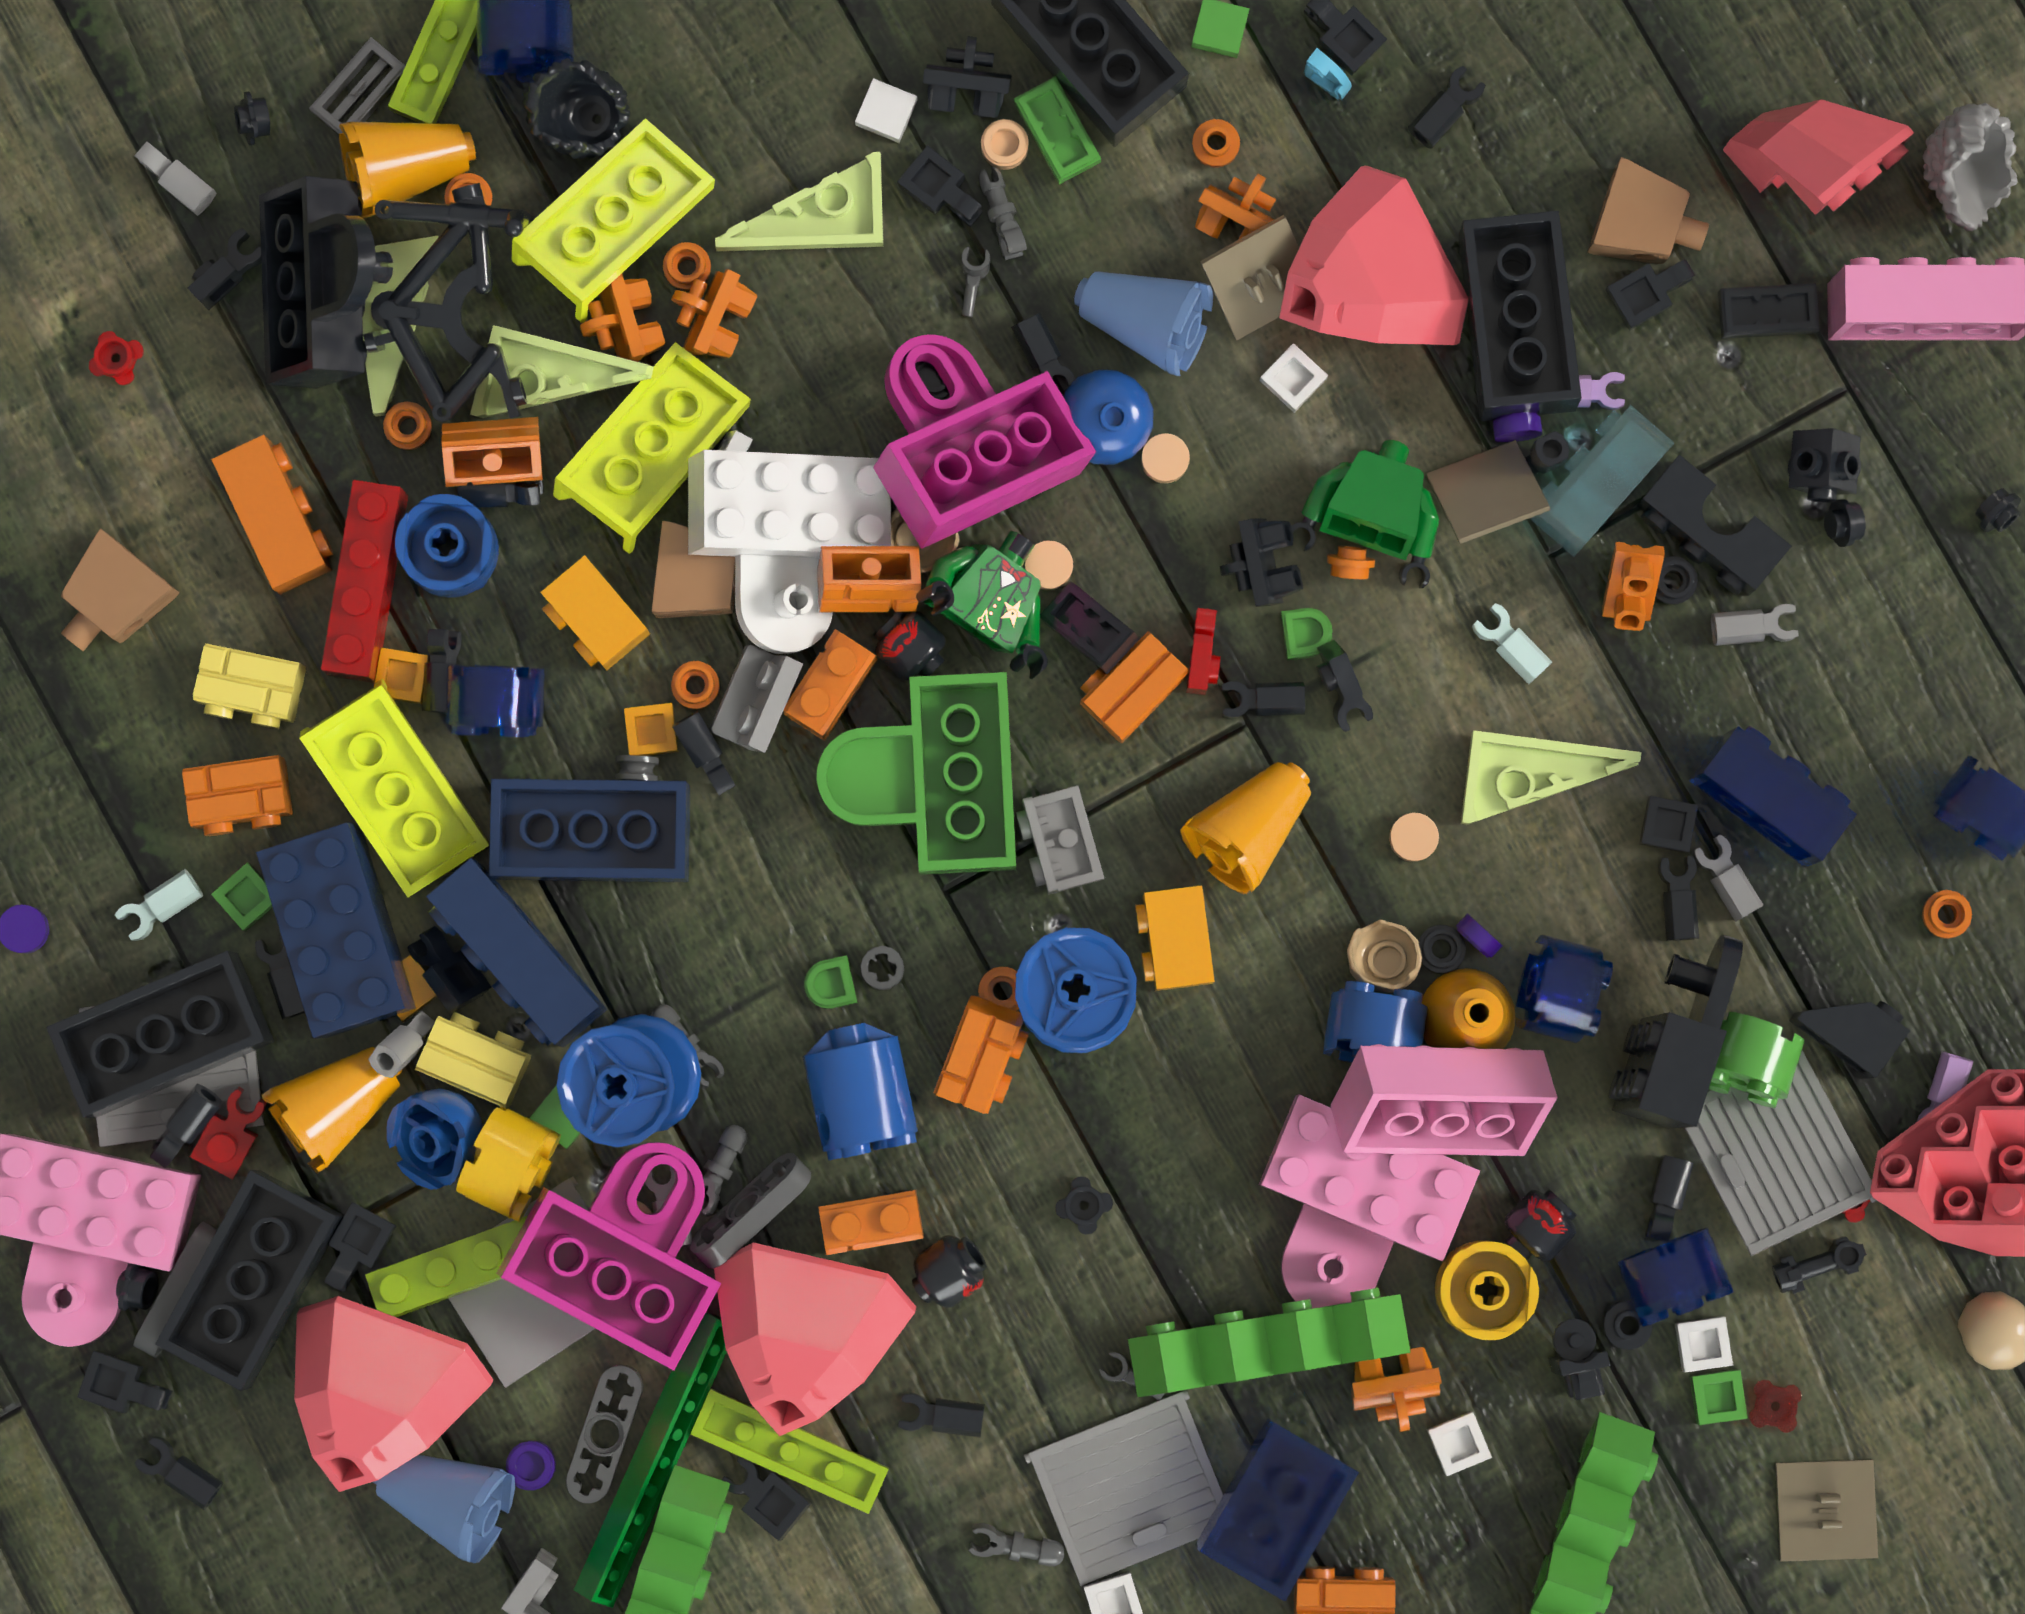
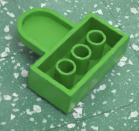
(939, 773)

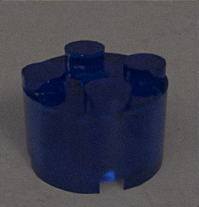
(523, 36)
(495, 698)
(1986, 807)
(1563, 989)
(1675, 1276)

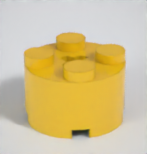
(508, 1162)
(1503, 1312)

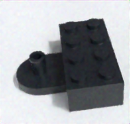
(316, 281)
(1677, 1055)

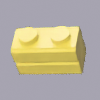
(248, 684)
(473, 1060)

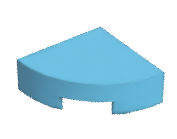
(1327, 74)

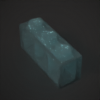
(1601, 478)

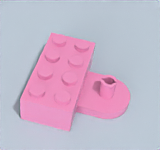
(1357, 1206)
(86, 1225)

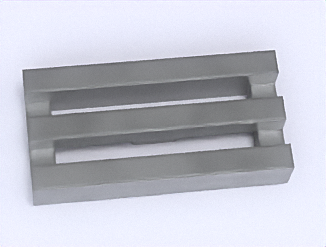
(373, 101)

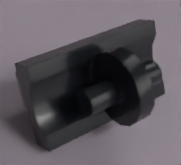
(945, 80)
(1256, 565)
(1580, 1359)

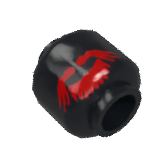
(910, 645)
(1540, 1225)
(948, 1271)

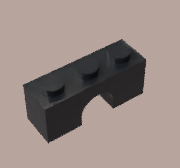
(1739, 558)

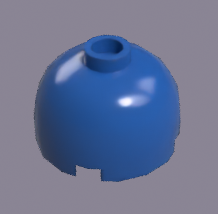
(1111, 414)
(434, 1136)

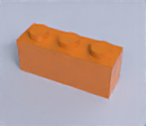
(274, 513)

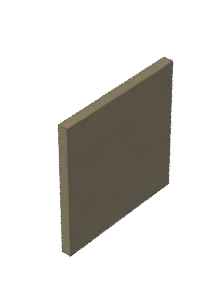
(1252, 276)
(1488, 492)
(1826, 1510)

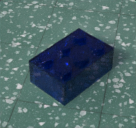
(1774, 795)
(1276, 1509)

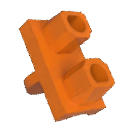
(1221, 206)
(722, 295)
(616, 324)
(1632, 585)
(1402, 1391)

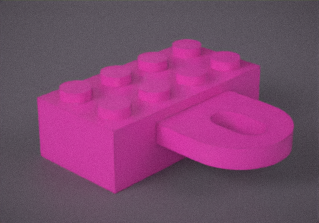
(975, 448)
(617, 1262)

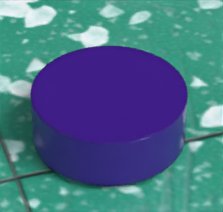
(1517, 427)
(23, 929)
(1478, 936)
(531, 1465)

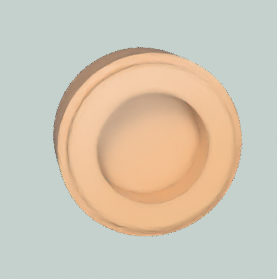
(1004, 144)
(1165, 458)
(1050, 564)
(1414, 837)

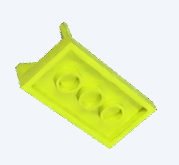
(612, 215)
(646, 443)
(394, 789)

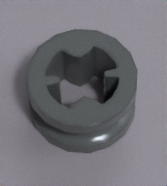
(636, 768)
(893, 958)

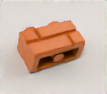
(491, 451)
(868, 578)
(830, 685)
(1133, 687)
(237, 794)
(980, 1054)
(871, 1222)
(1330, 1594)

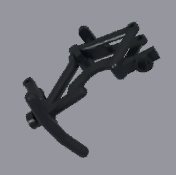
(397, 312)

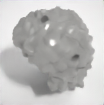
(1970, 163)

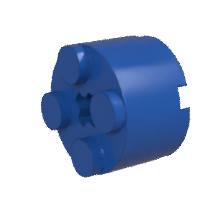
(428, 526)
(1371, 1018)

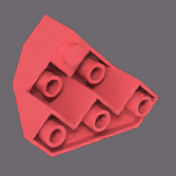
(1817, 150)
(1375, 269)
(1963, 1167)
(804, 1329)
(376, 1388)

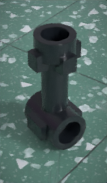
(1841, 1255)

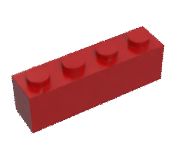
(364, 581)

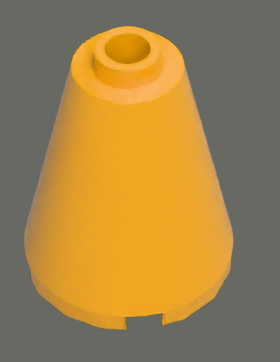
(402, 158)
(1248, 825)
(1449, 1007)
(329, 1105)

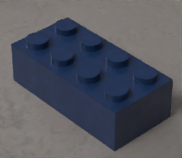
(589, 830)
(336, 930)
(517, 954)

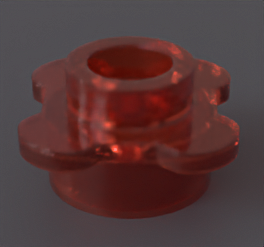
(1787, 1398)

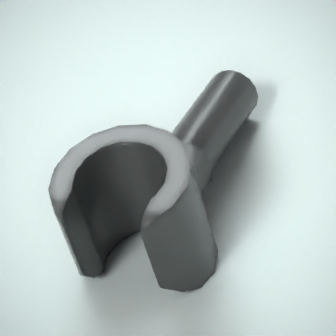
(973, 276)
(1126, 1375)

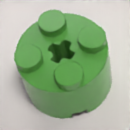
(1756, 1059)

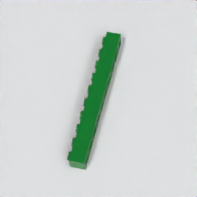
(653, 1464)

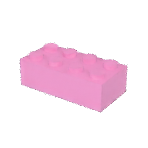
(1928, 300)
(1443, 1100)

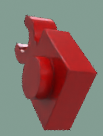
(1203, 665)
(227, 1140)

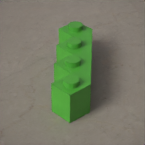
(1269, 1344)
(1595, 1518)
(680, 1544)

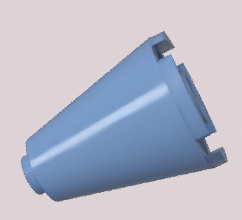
(1148, 315)
(451, 1501)

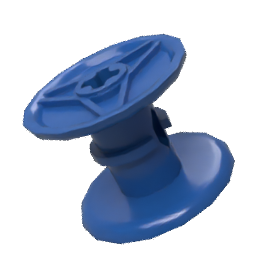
(1057, 963)
(628, 1080)

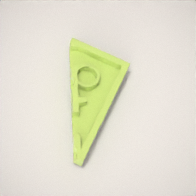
(833, 214)
(384, 365)
(552, 371)
(1521, 770)

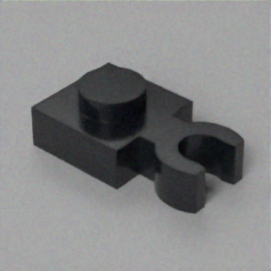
(771, 1502)

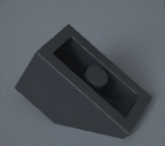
(1856, 1033)

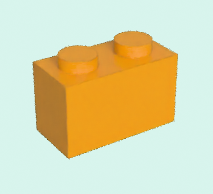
(594, 613)
(1176, 938)

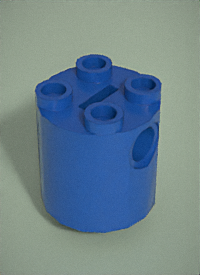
(859, 1091)

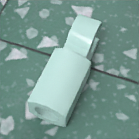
(1514, 646)
(162, 903)

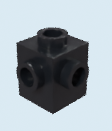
(1824, 463)

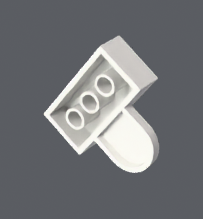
(774, 520)

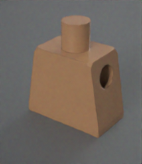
(1644, 217)
(690, 583)
(112, 593)

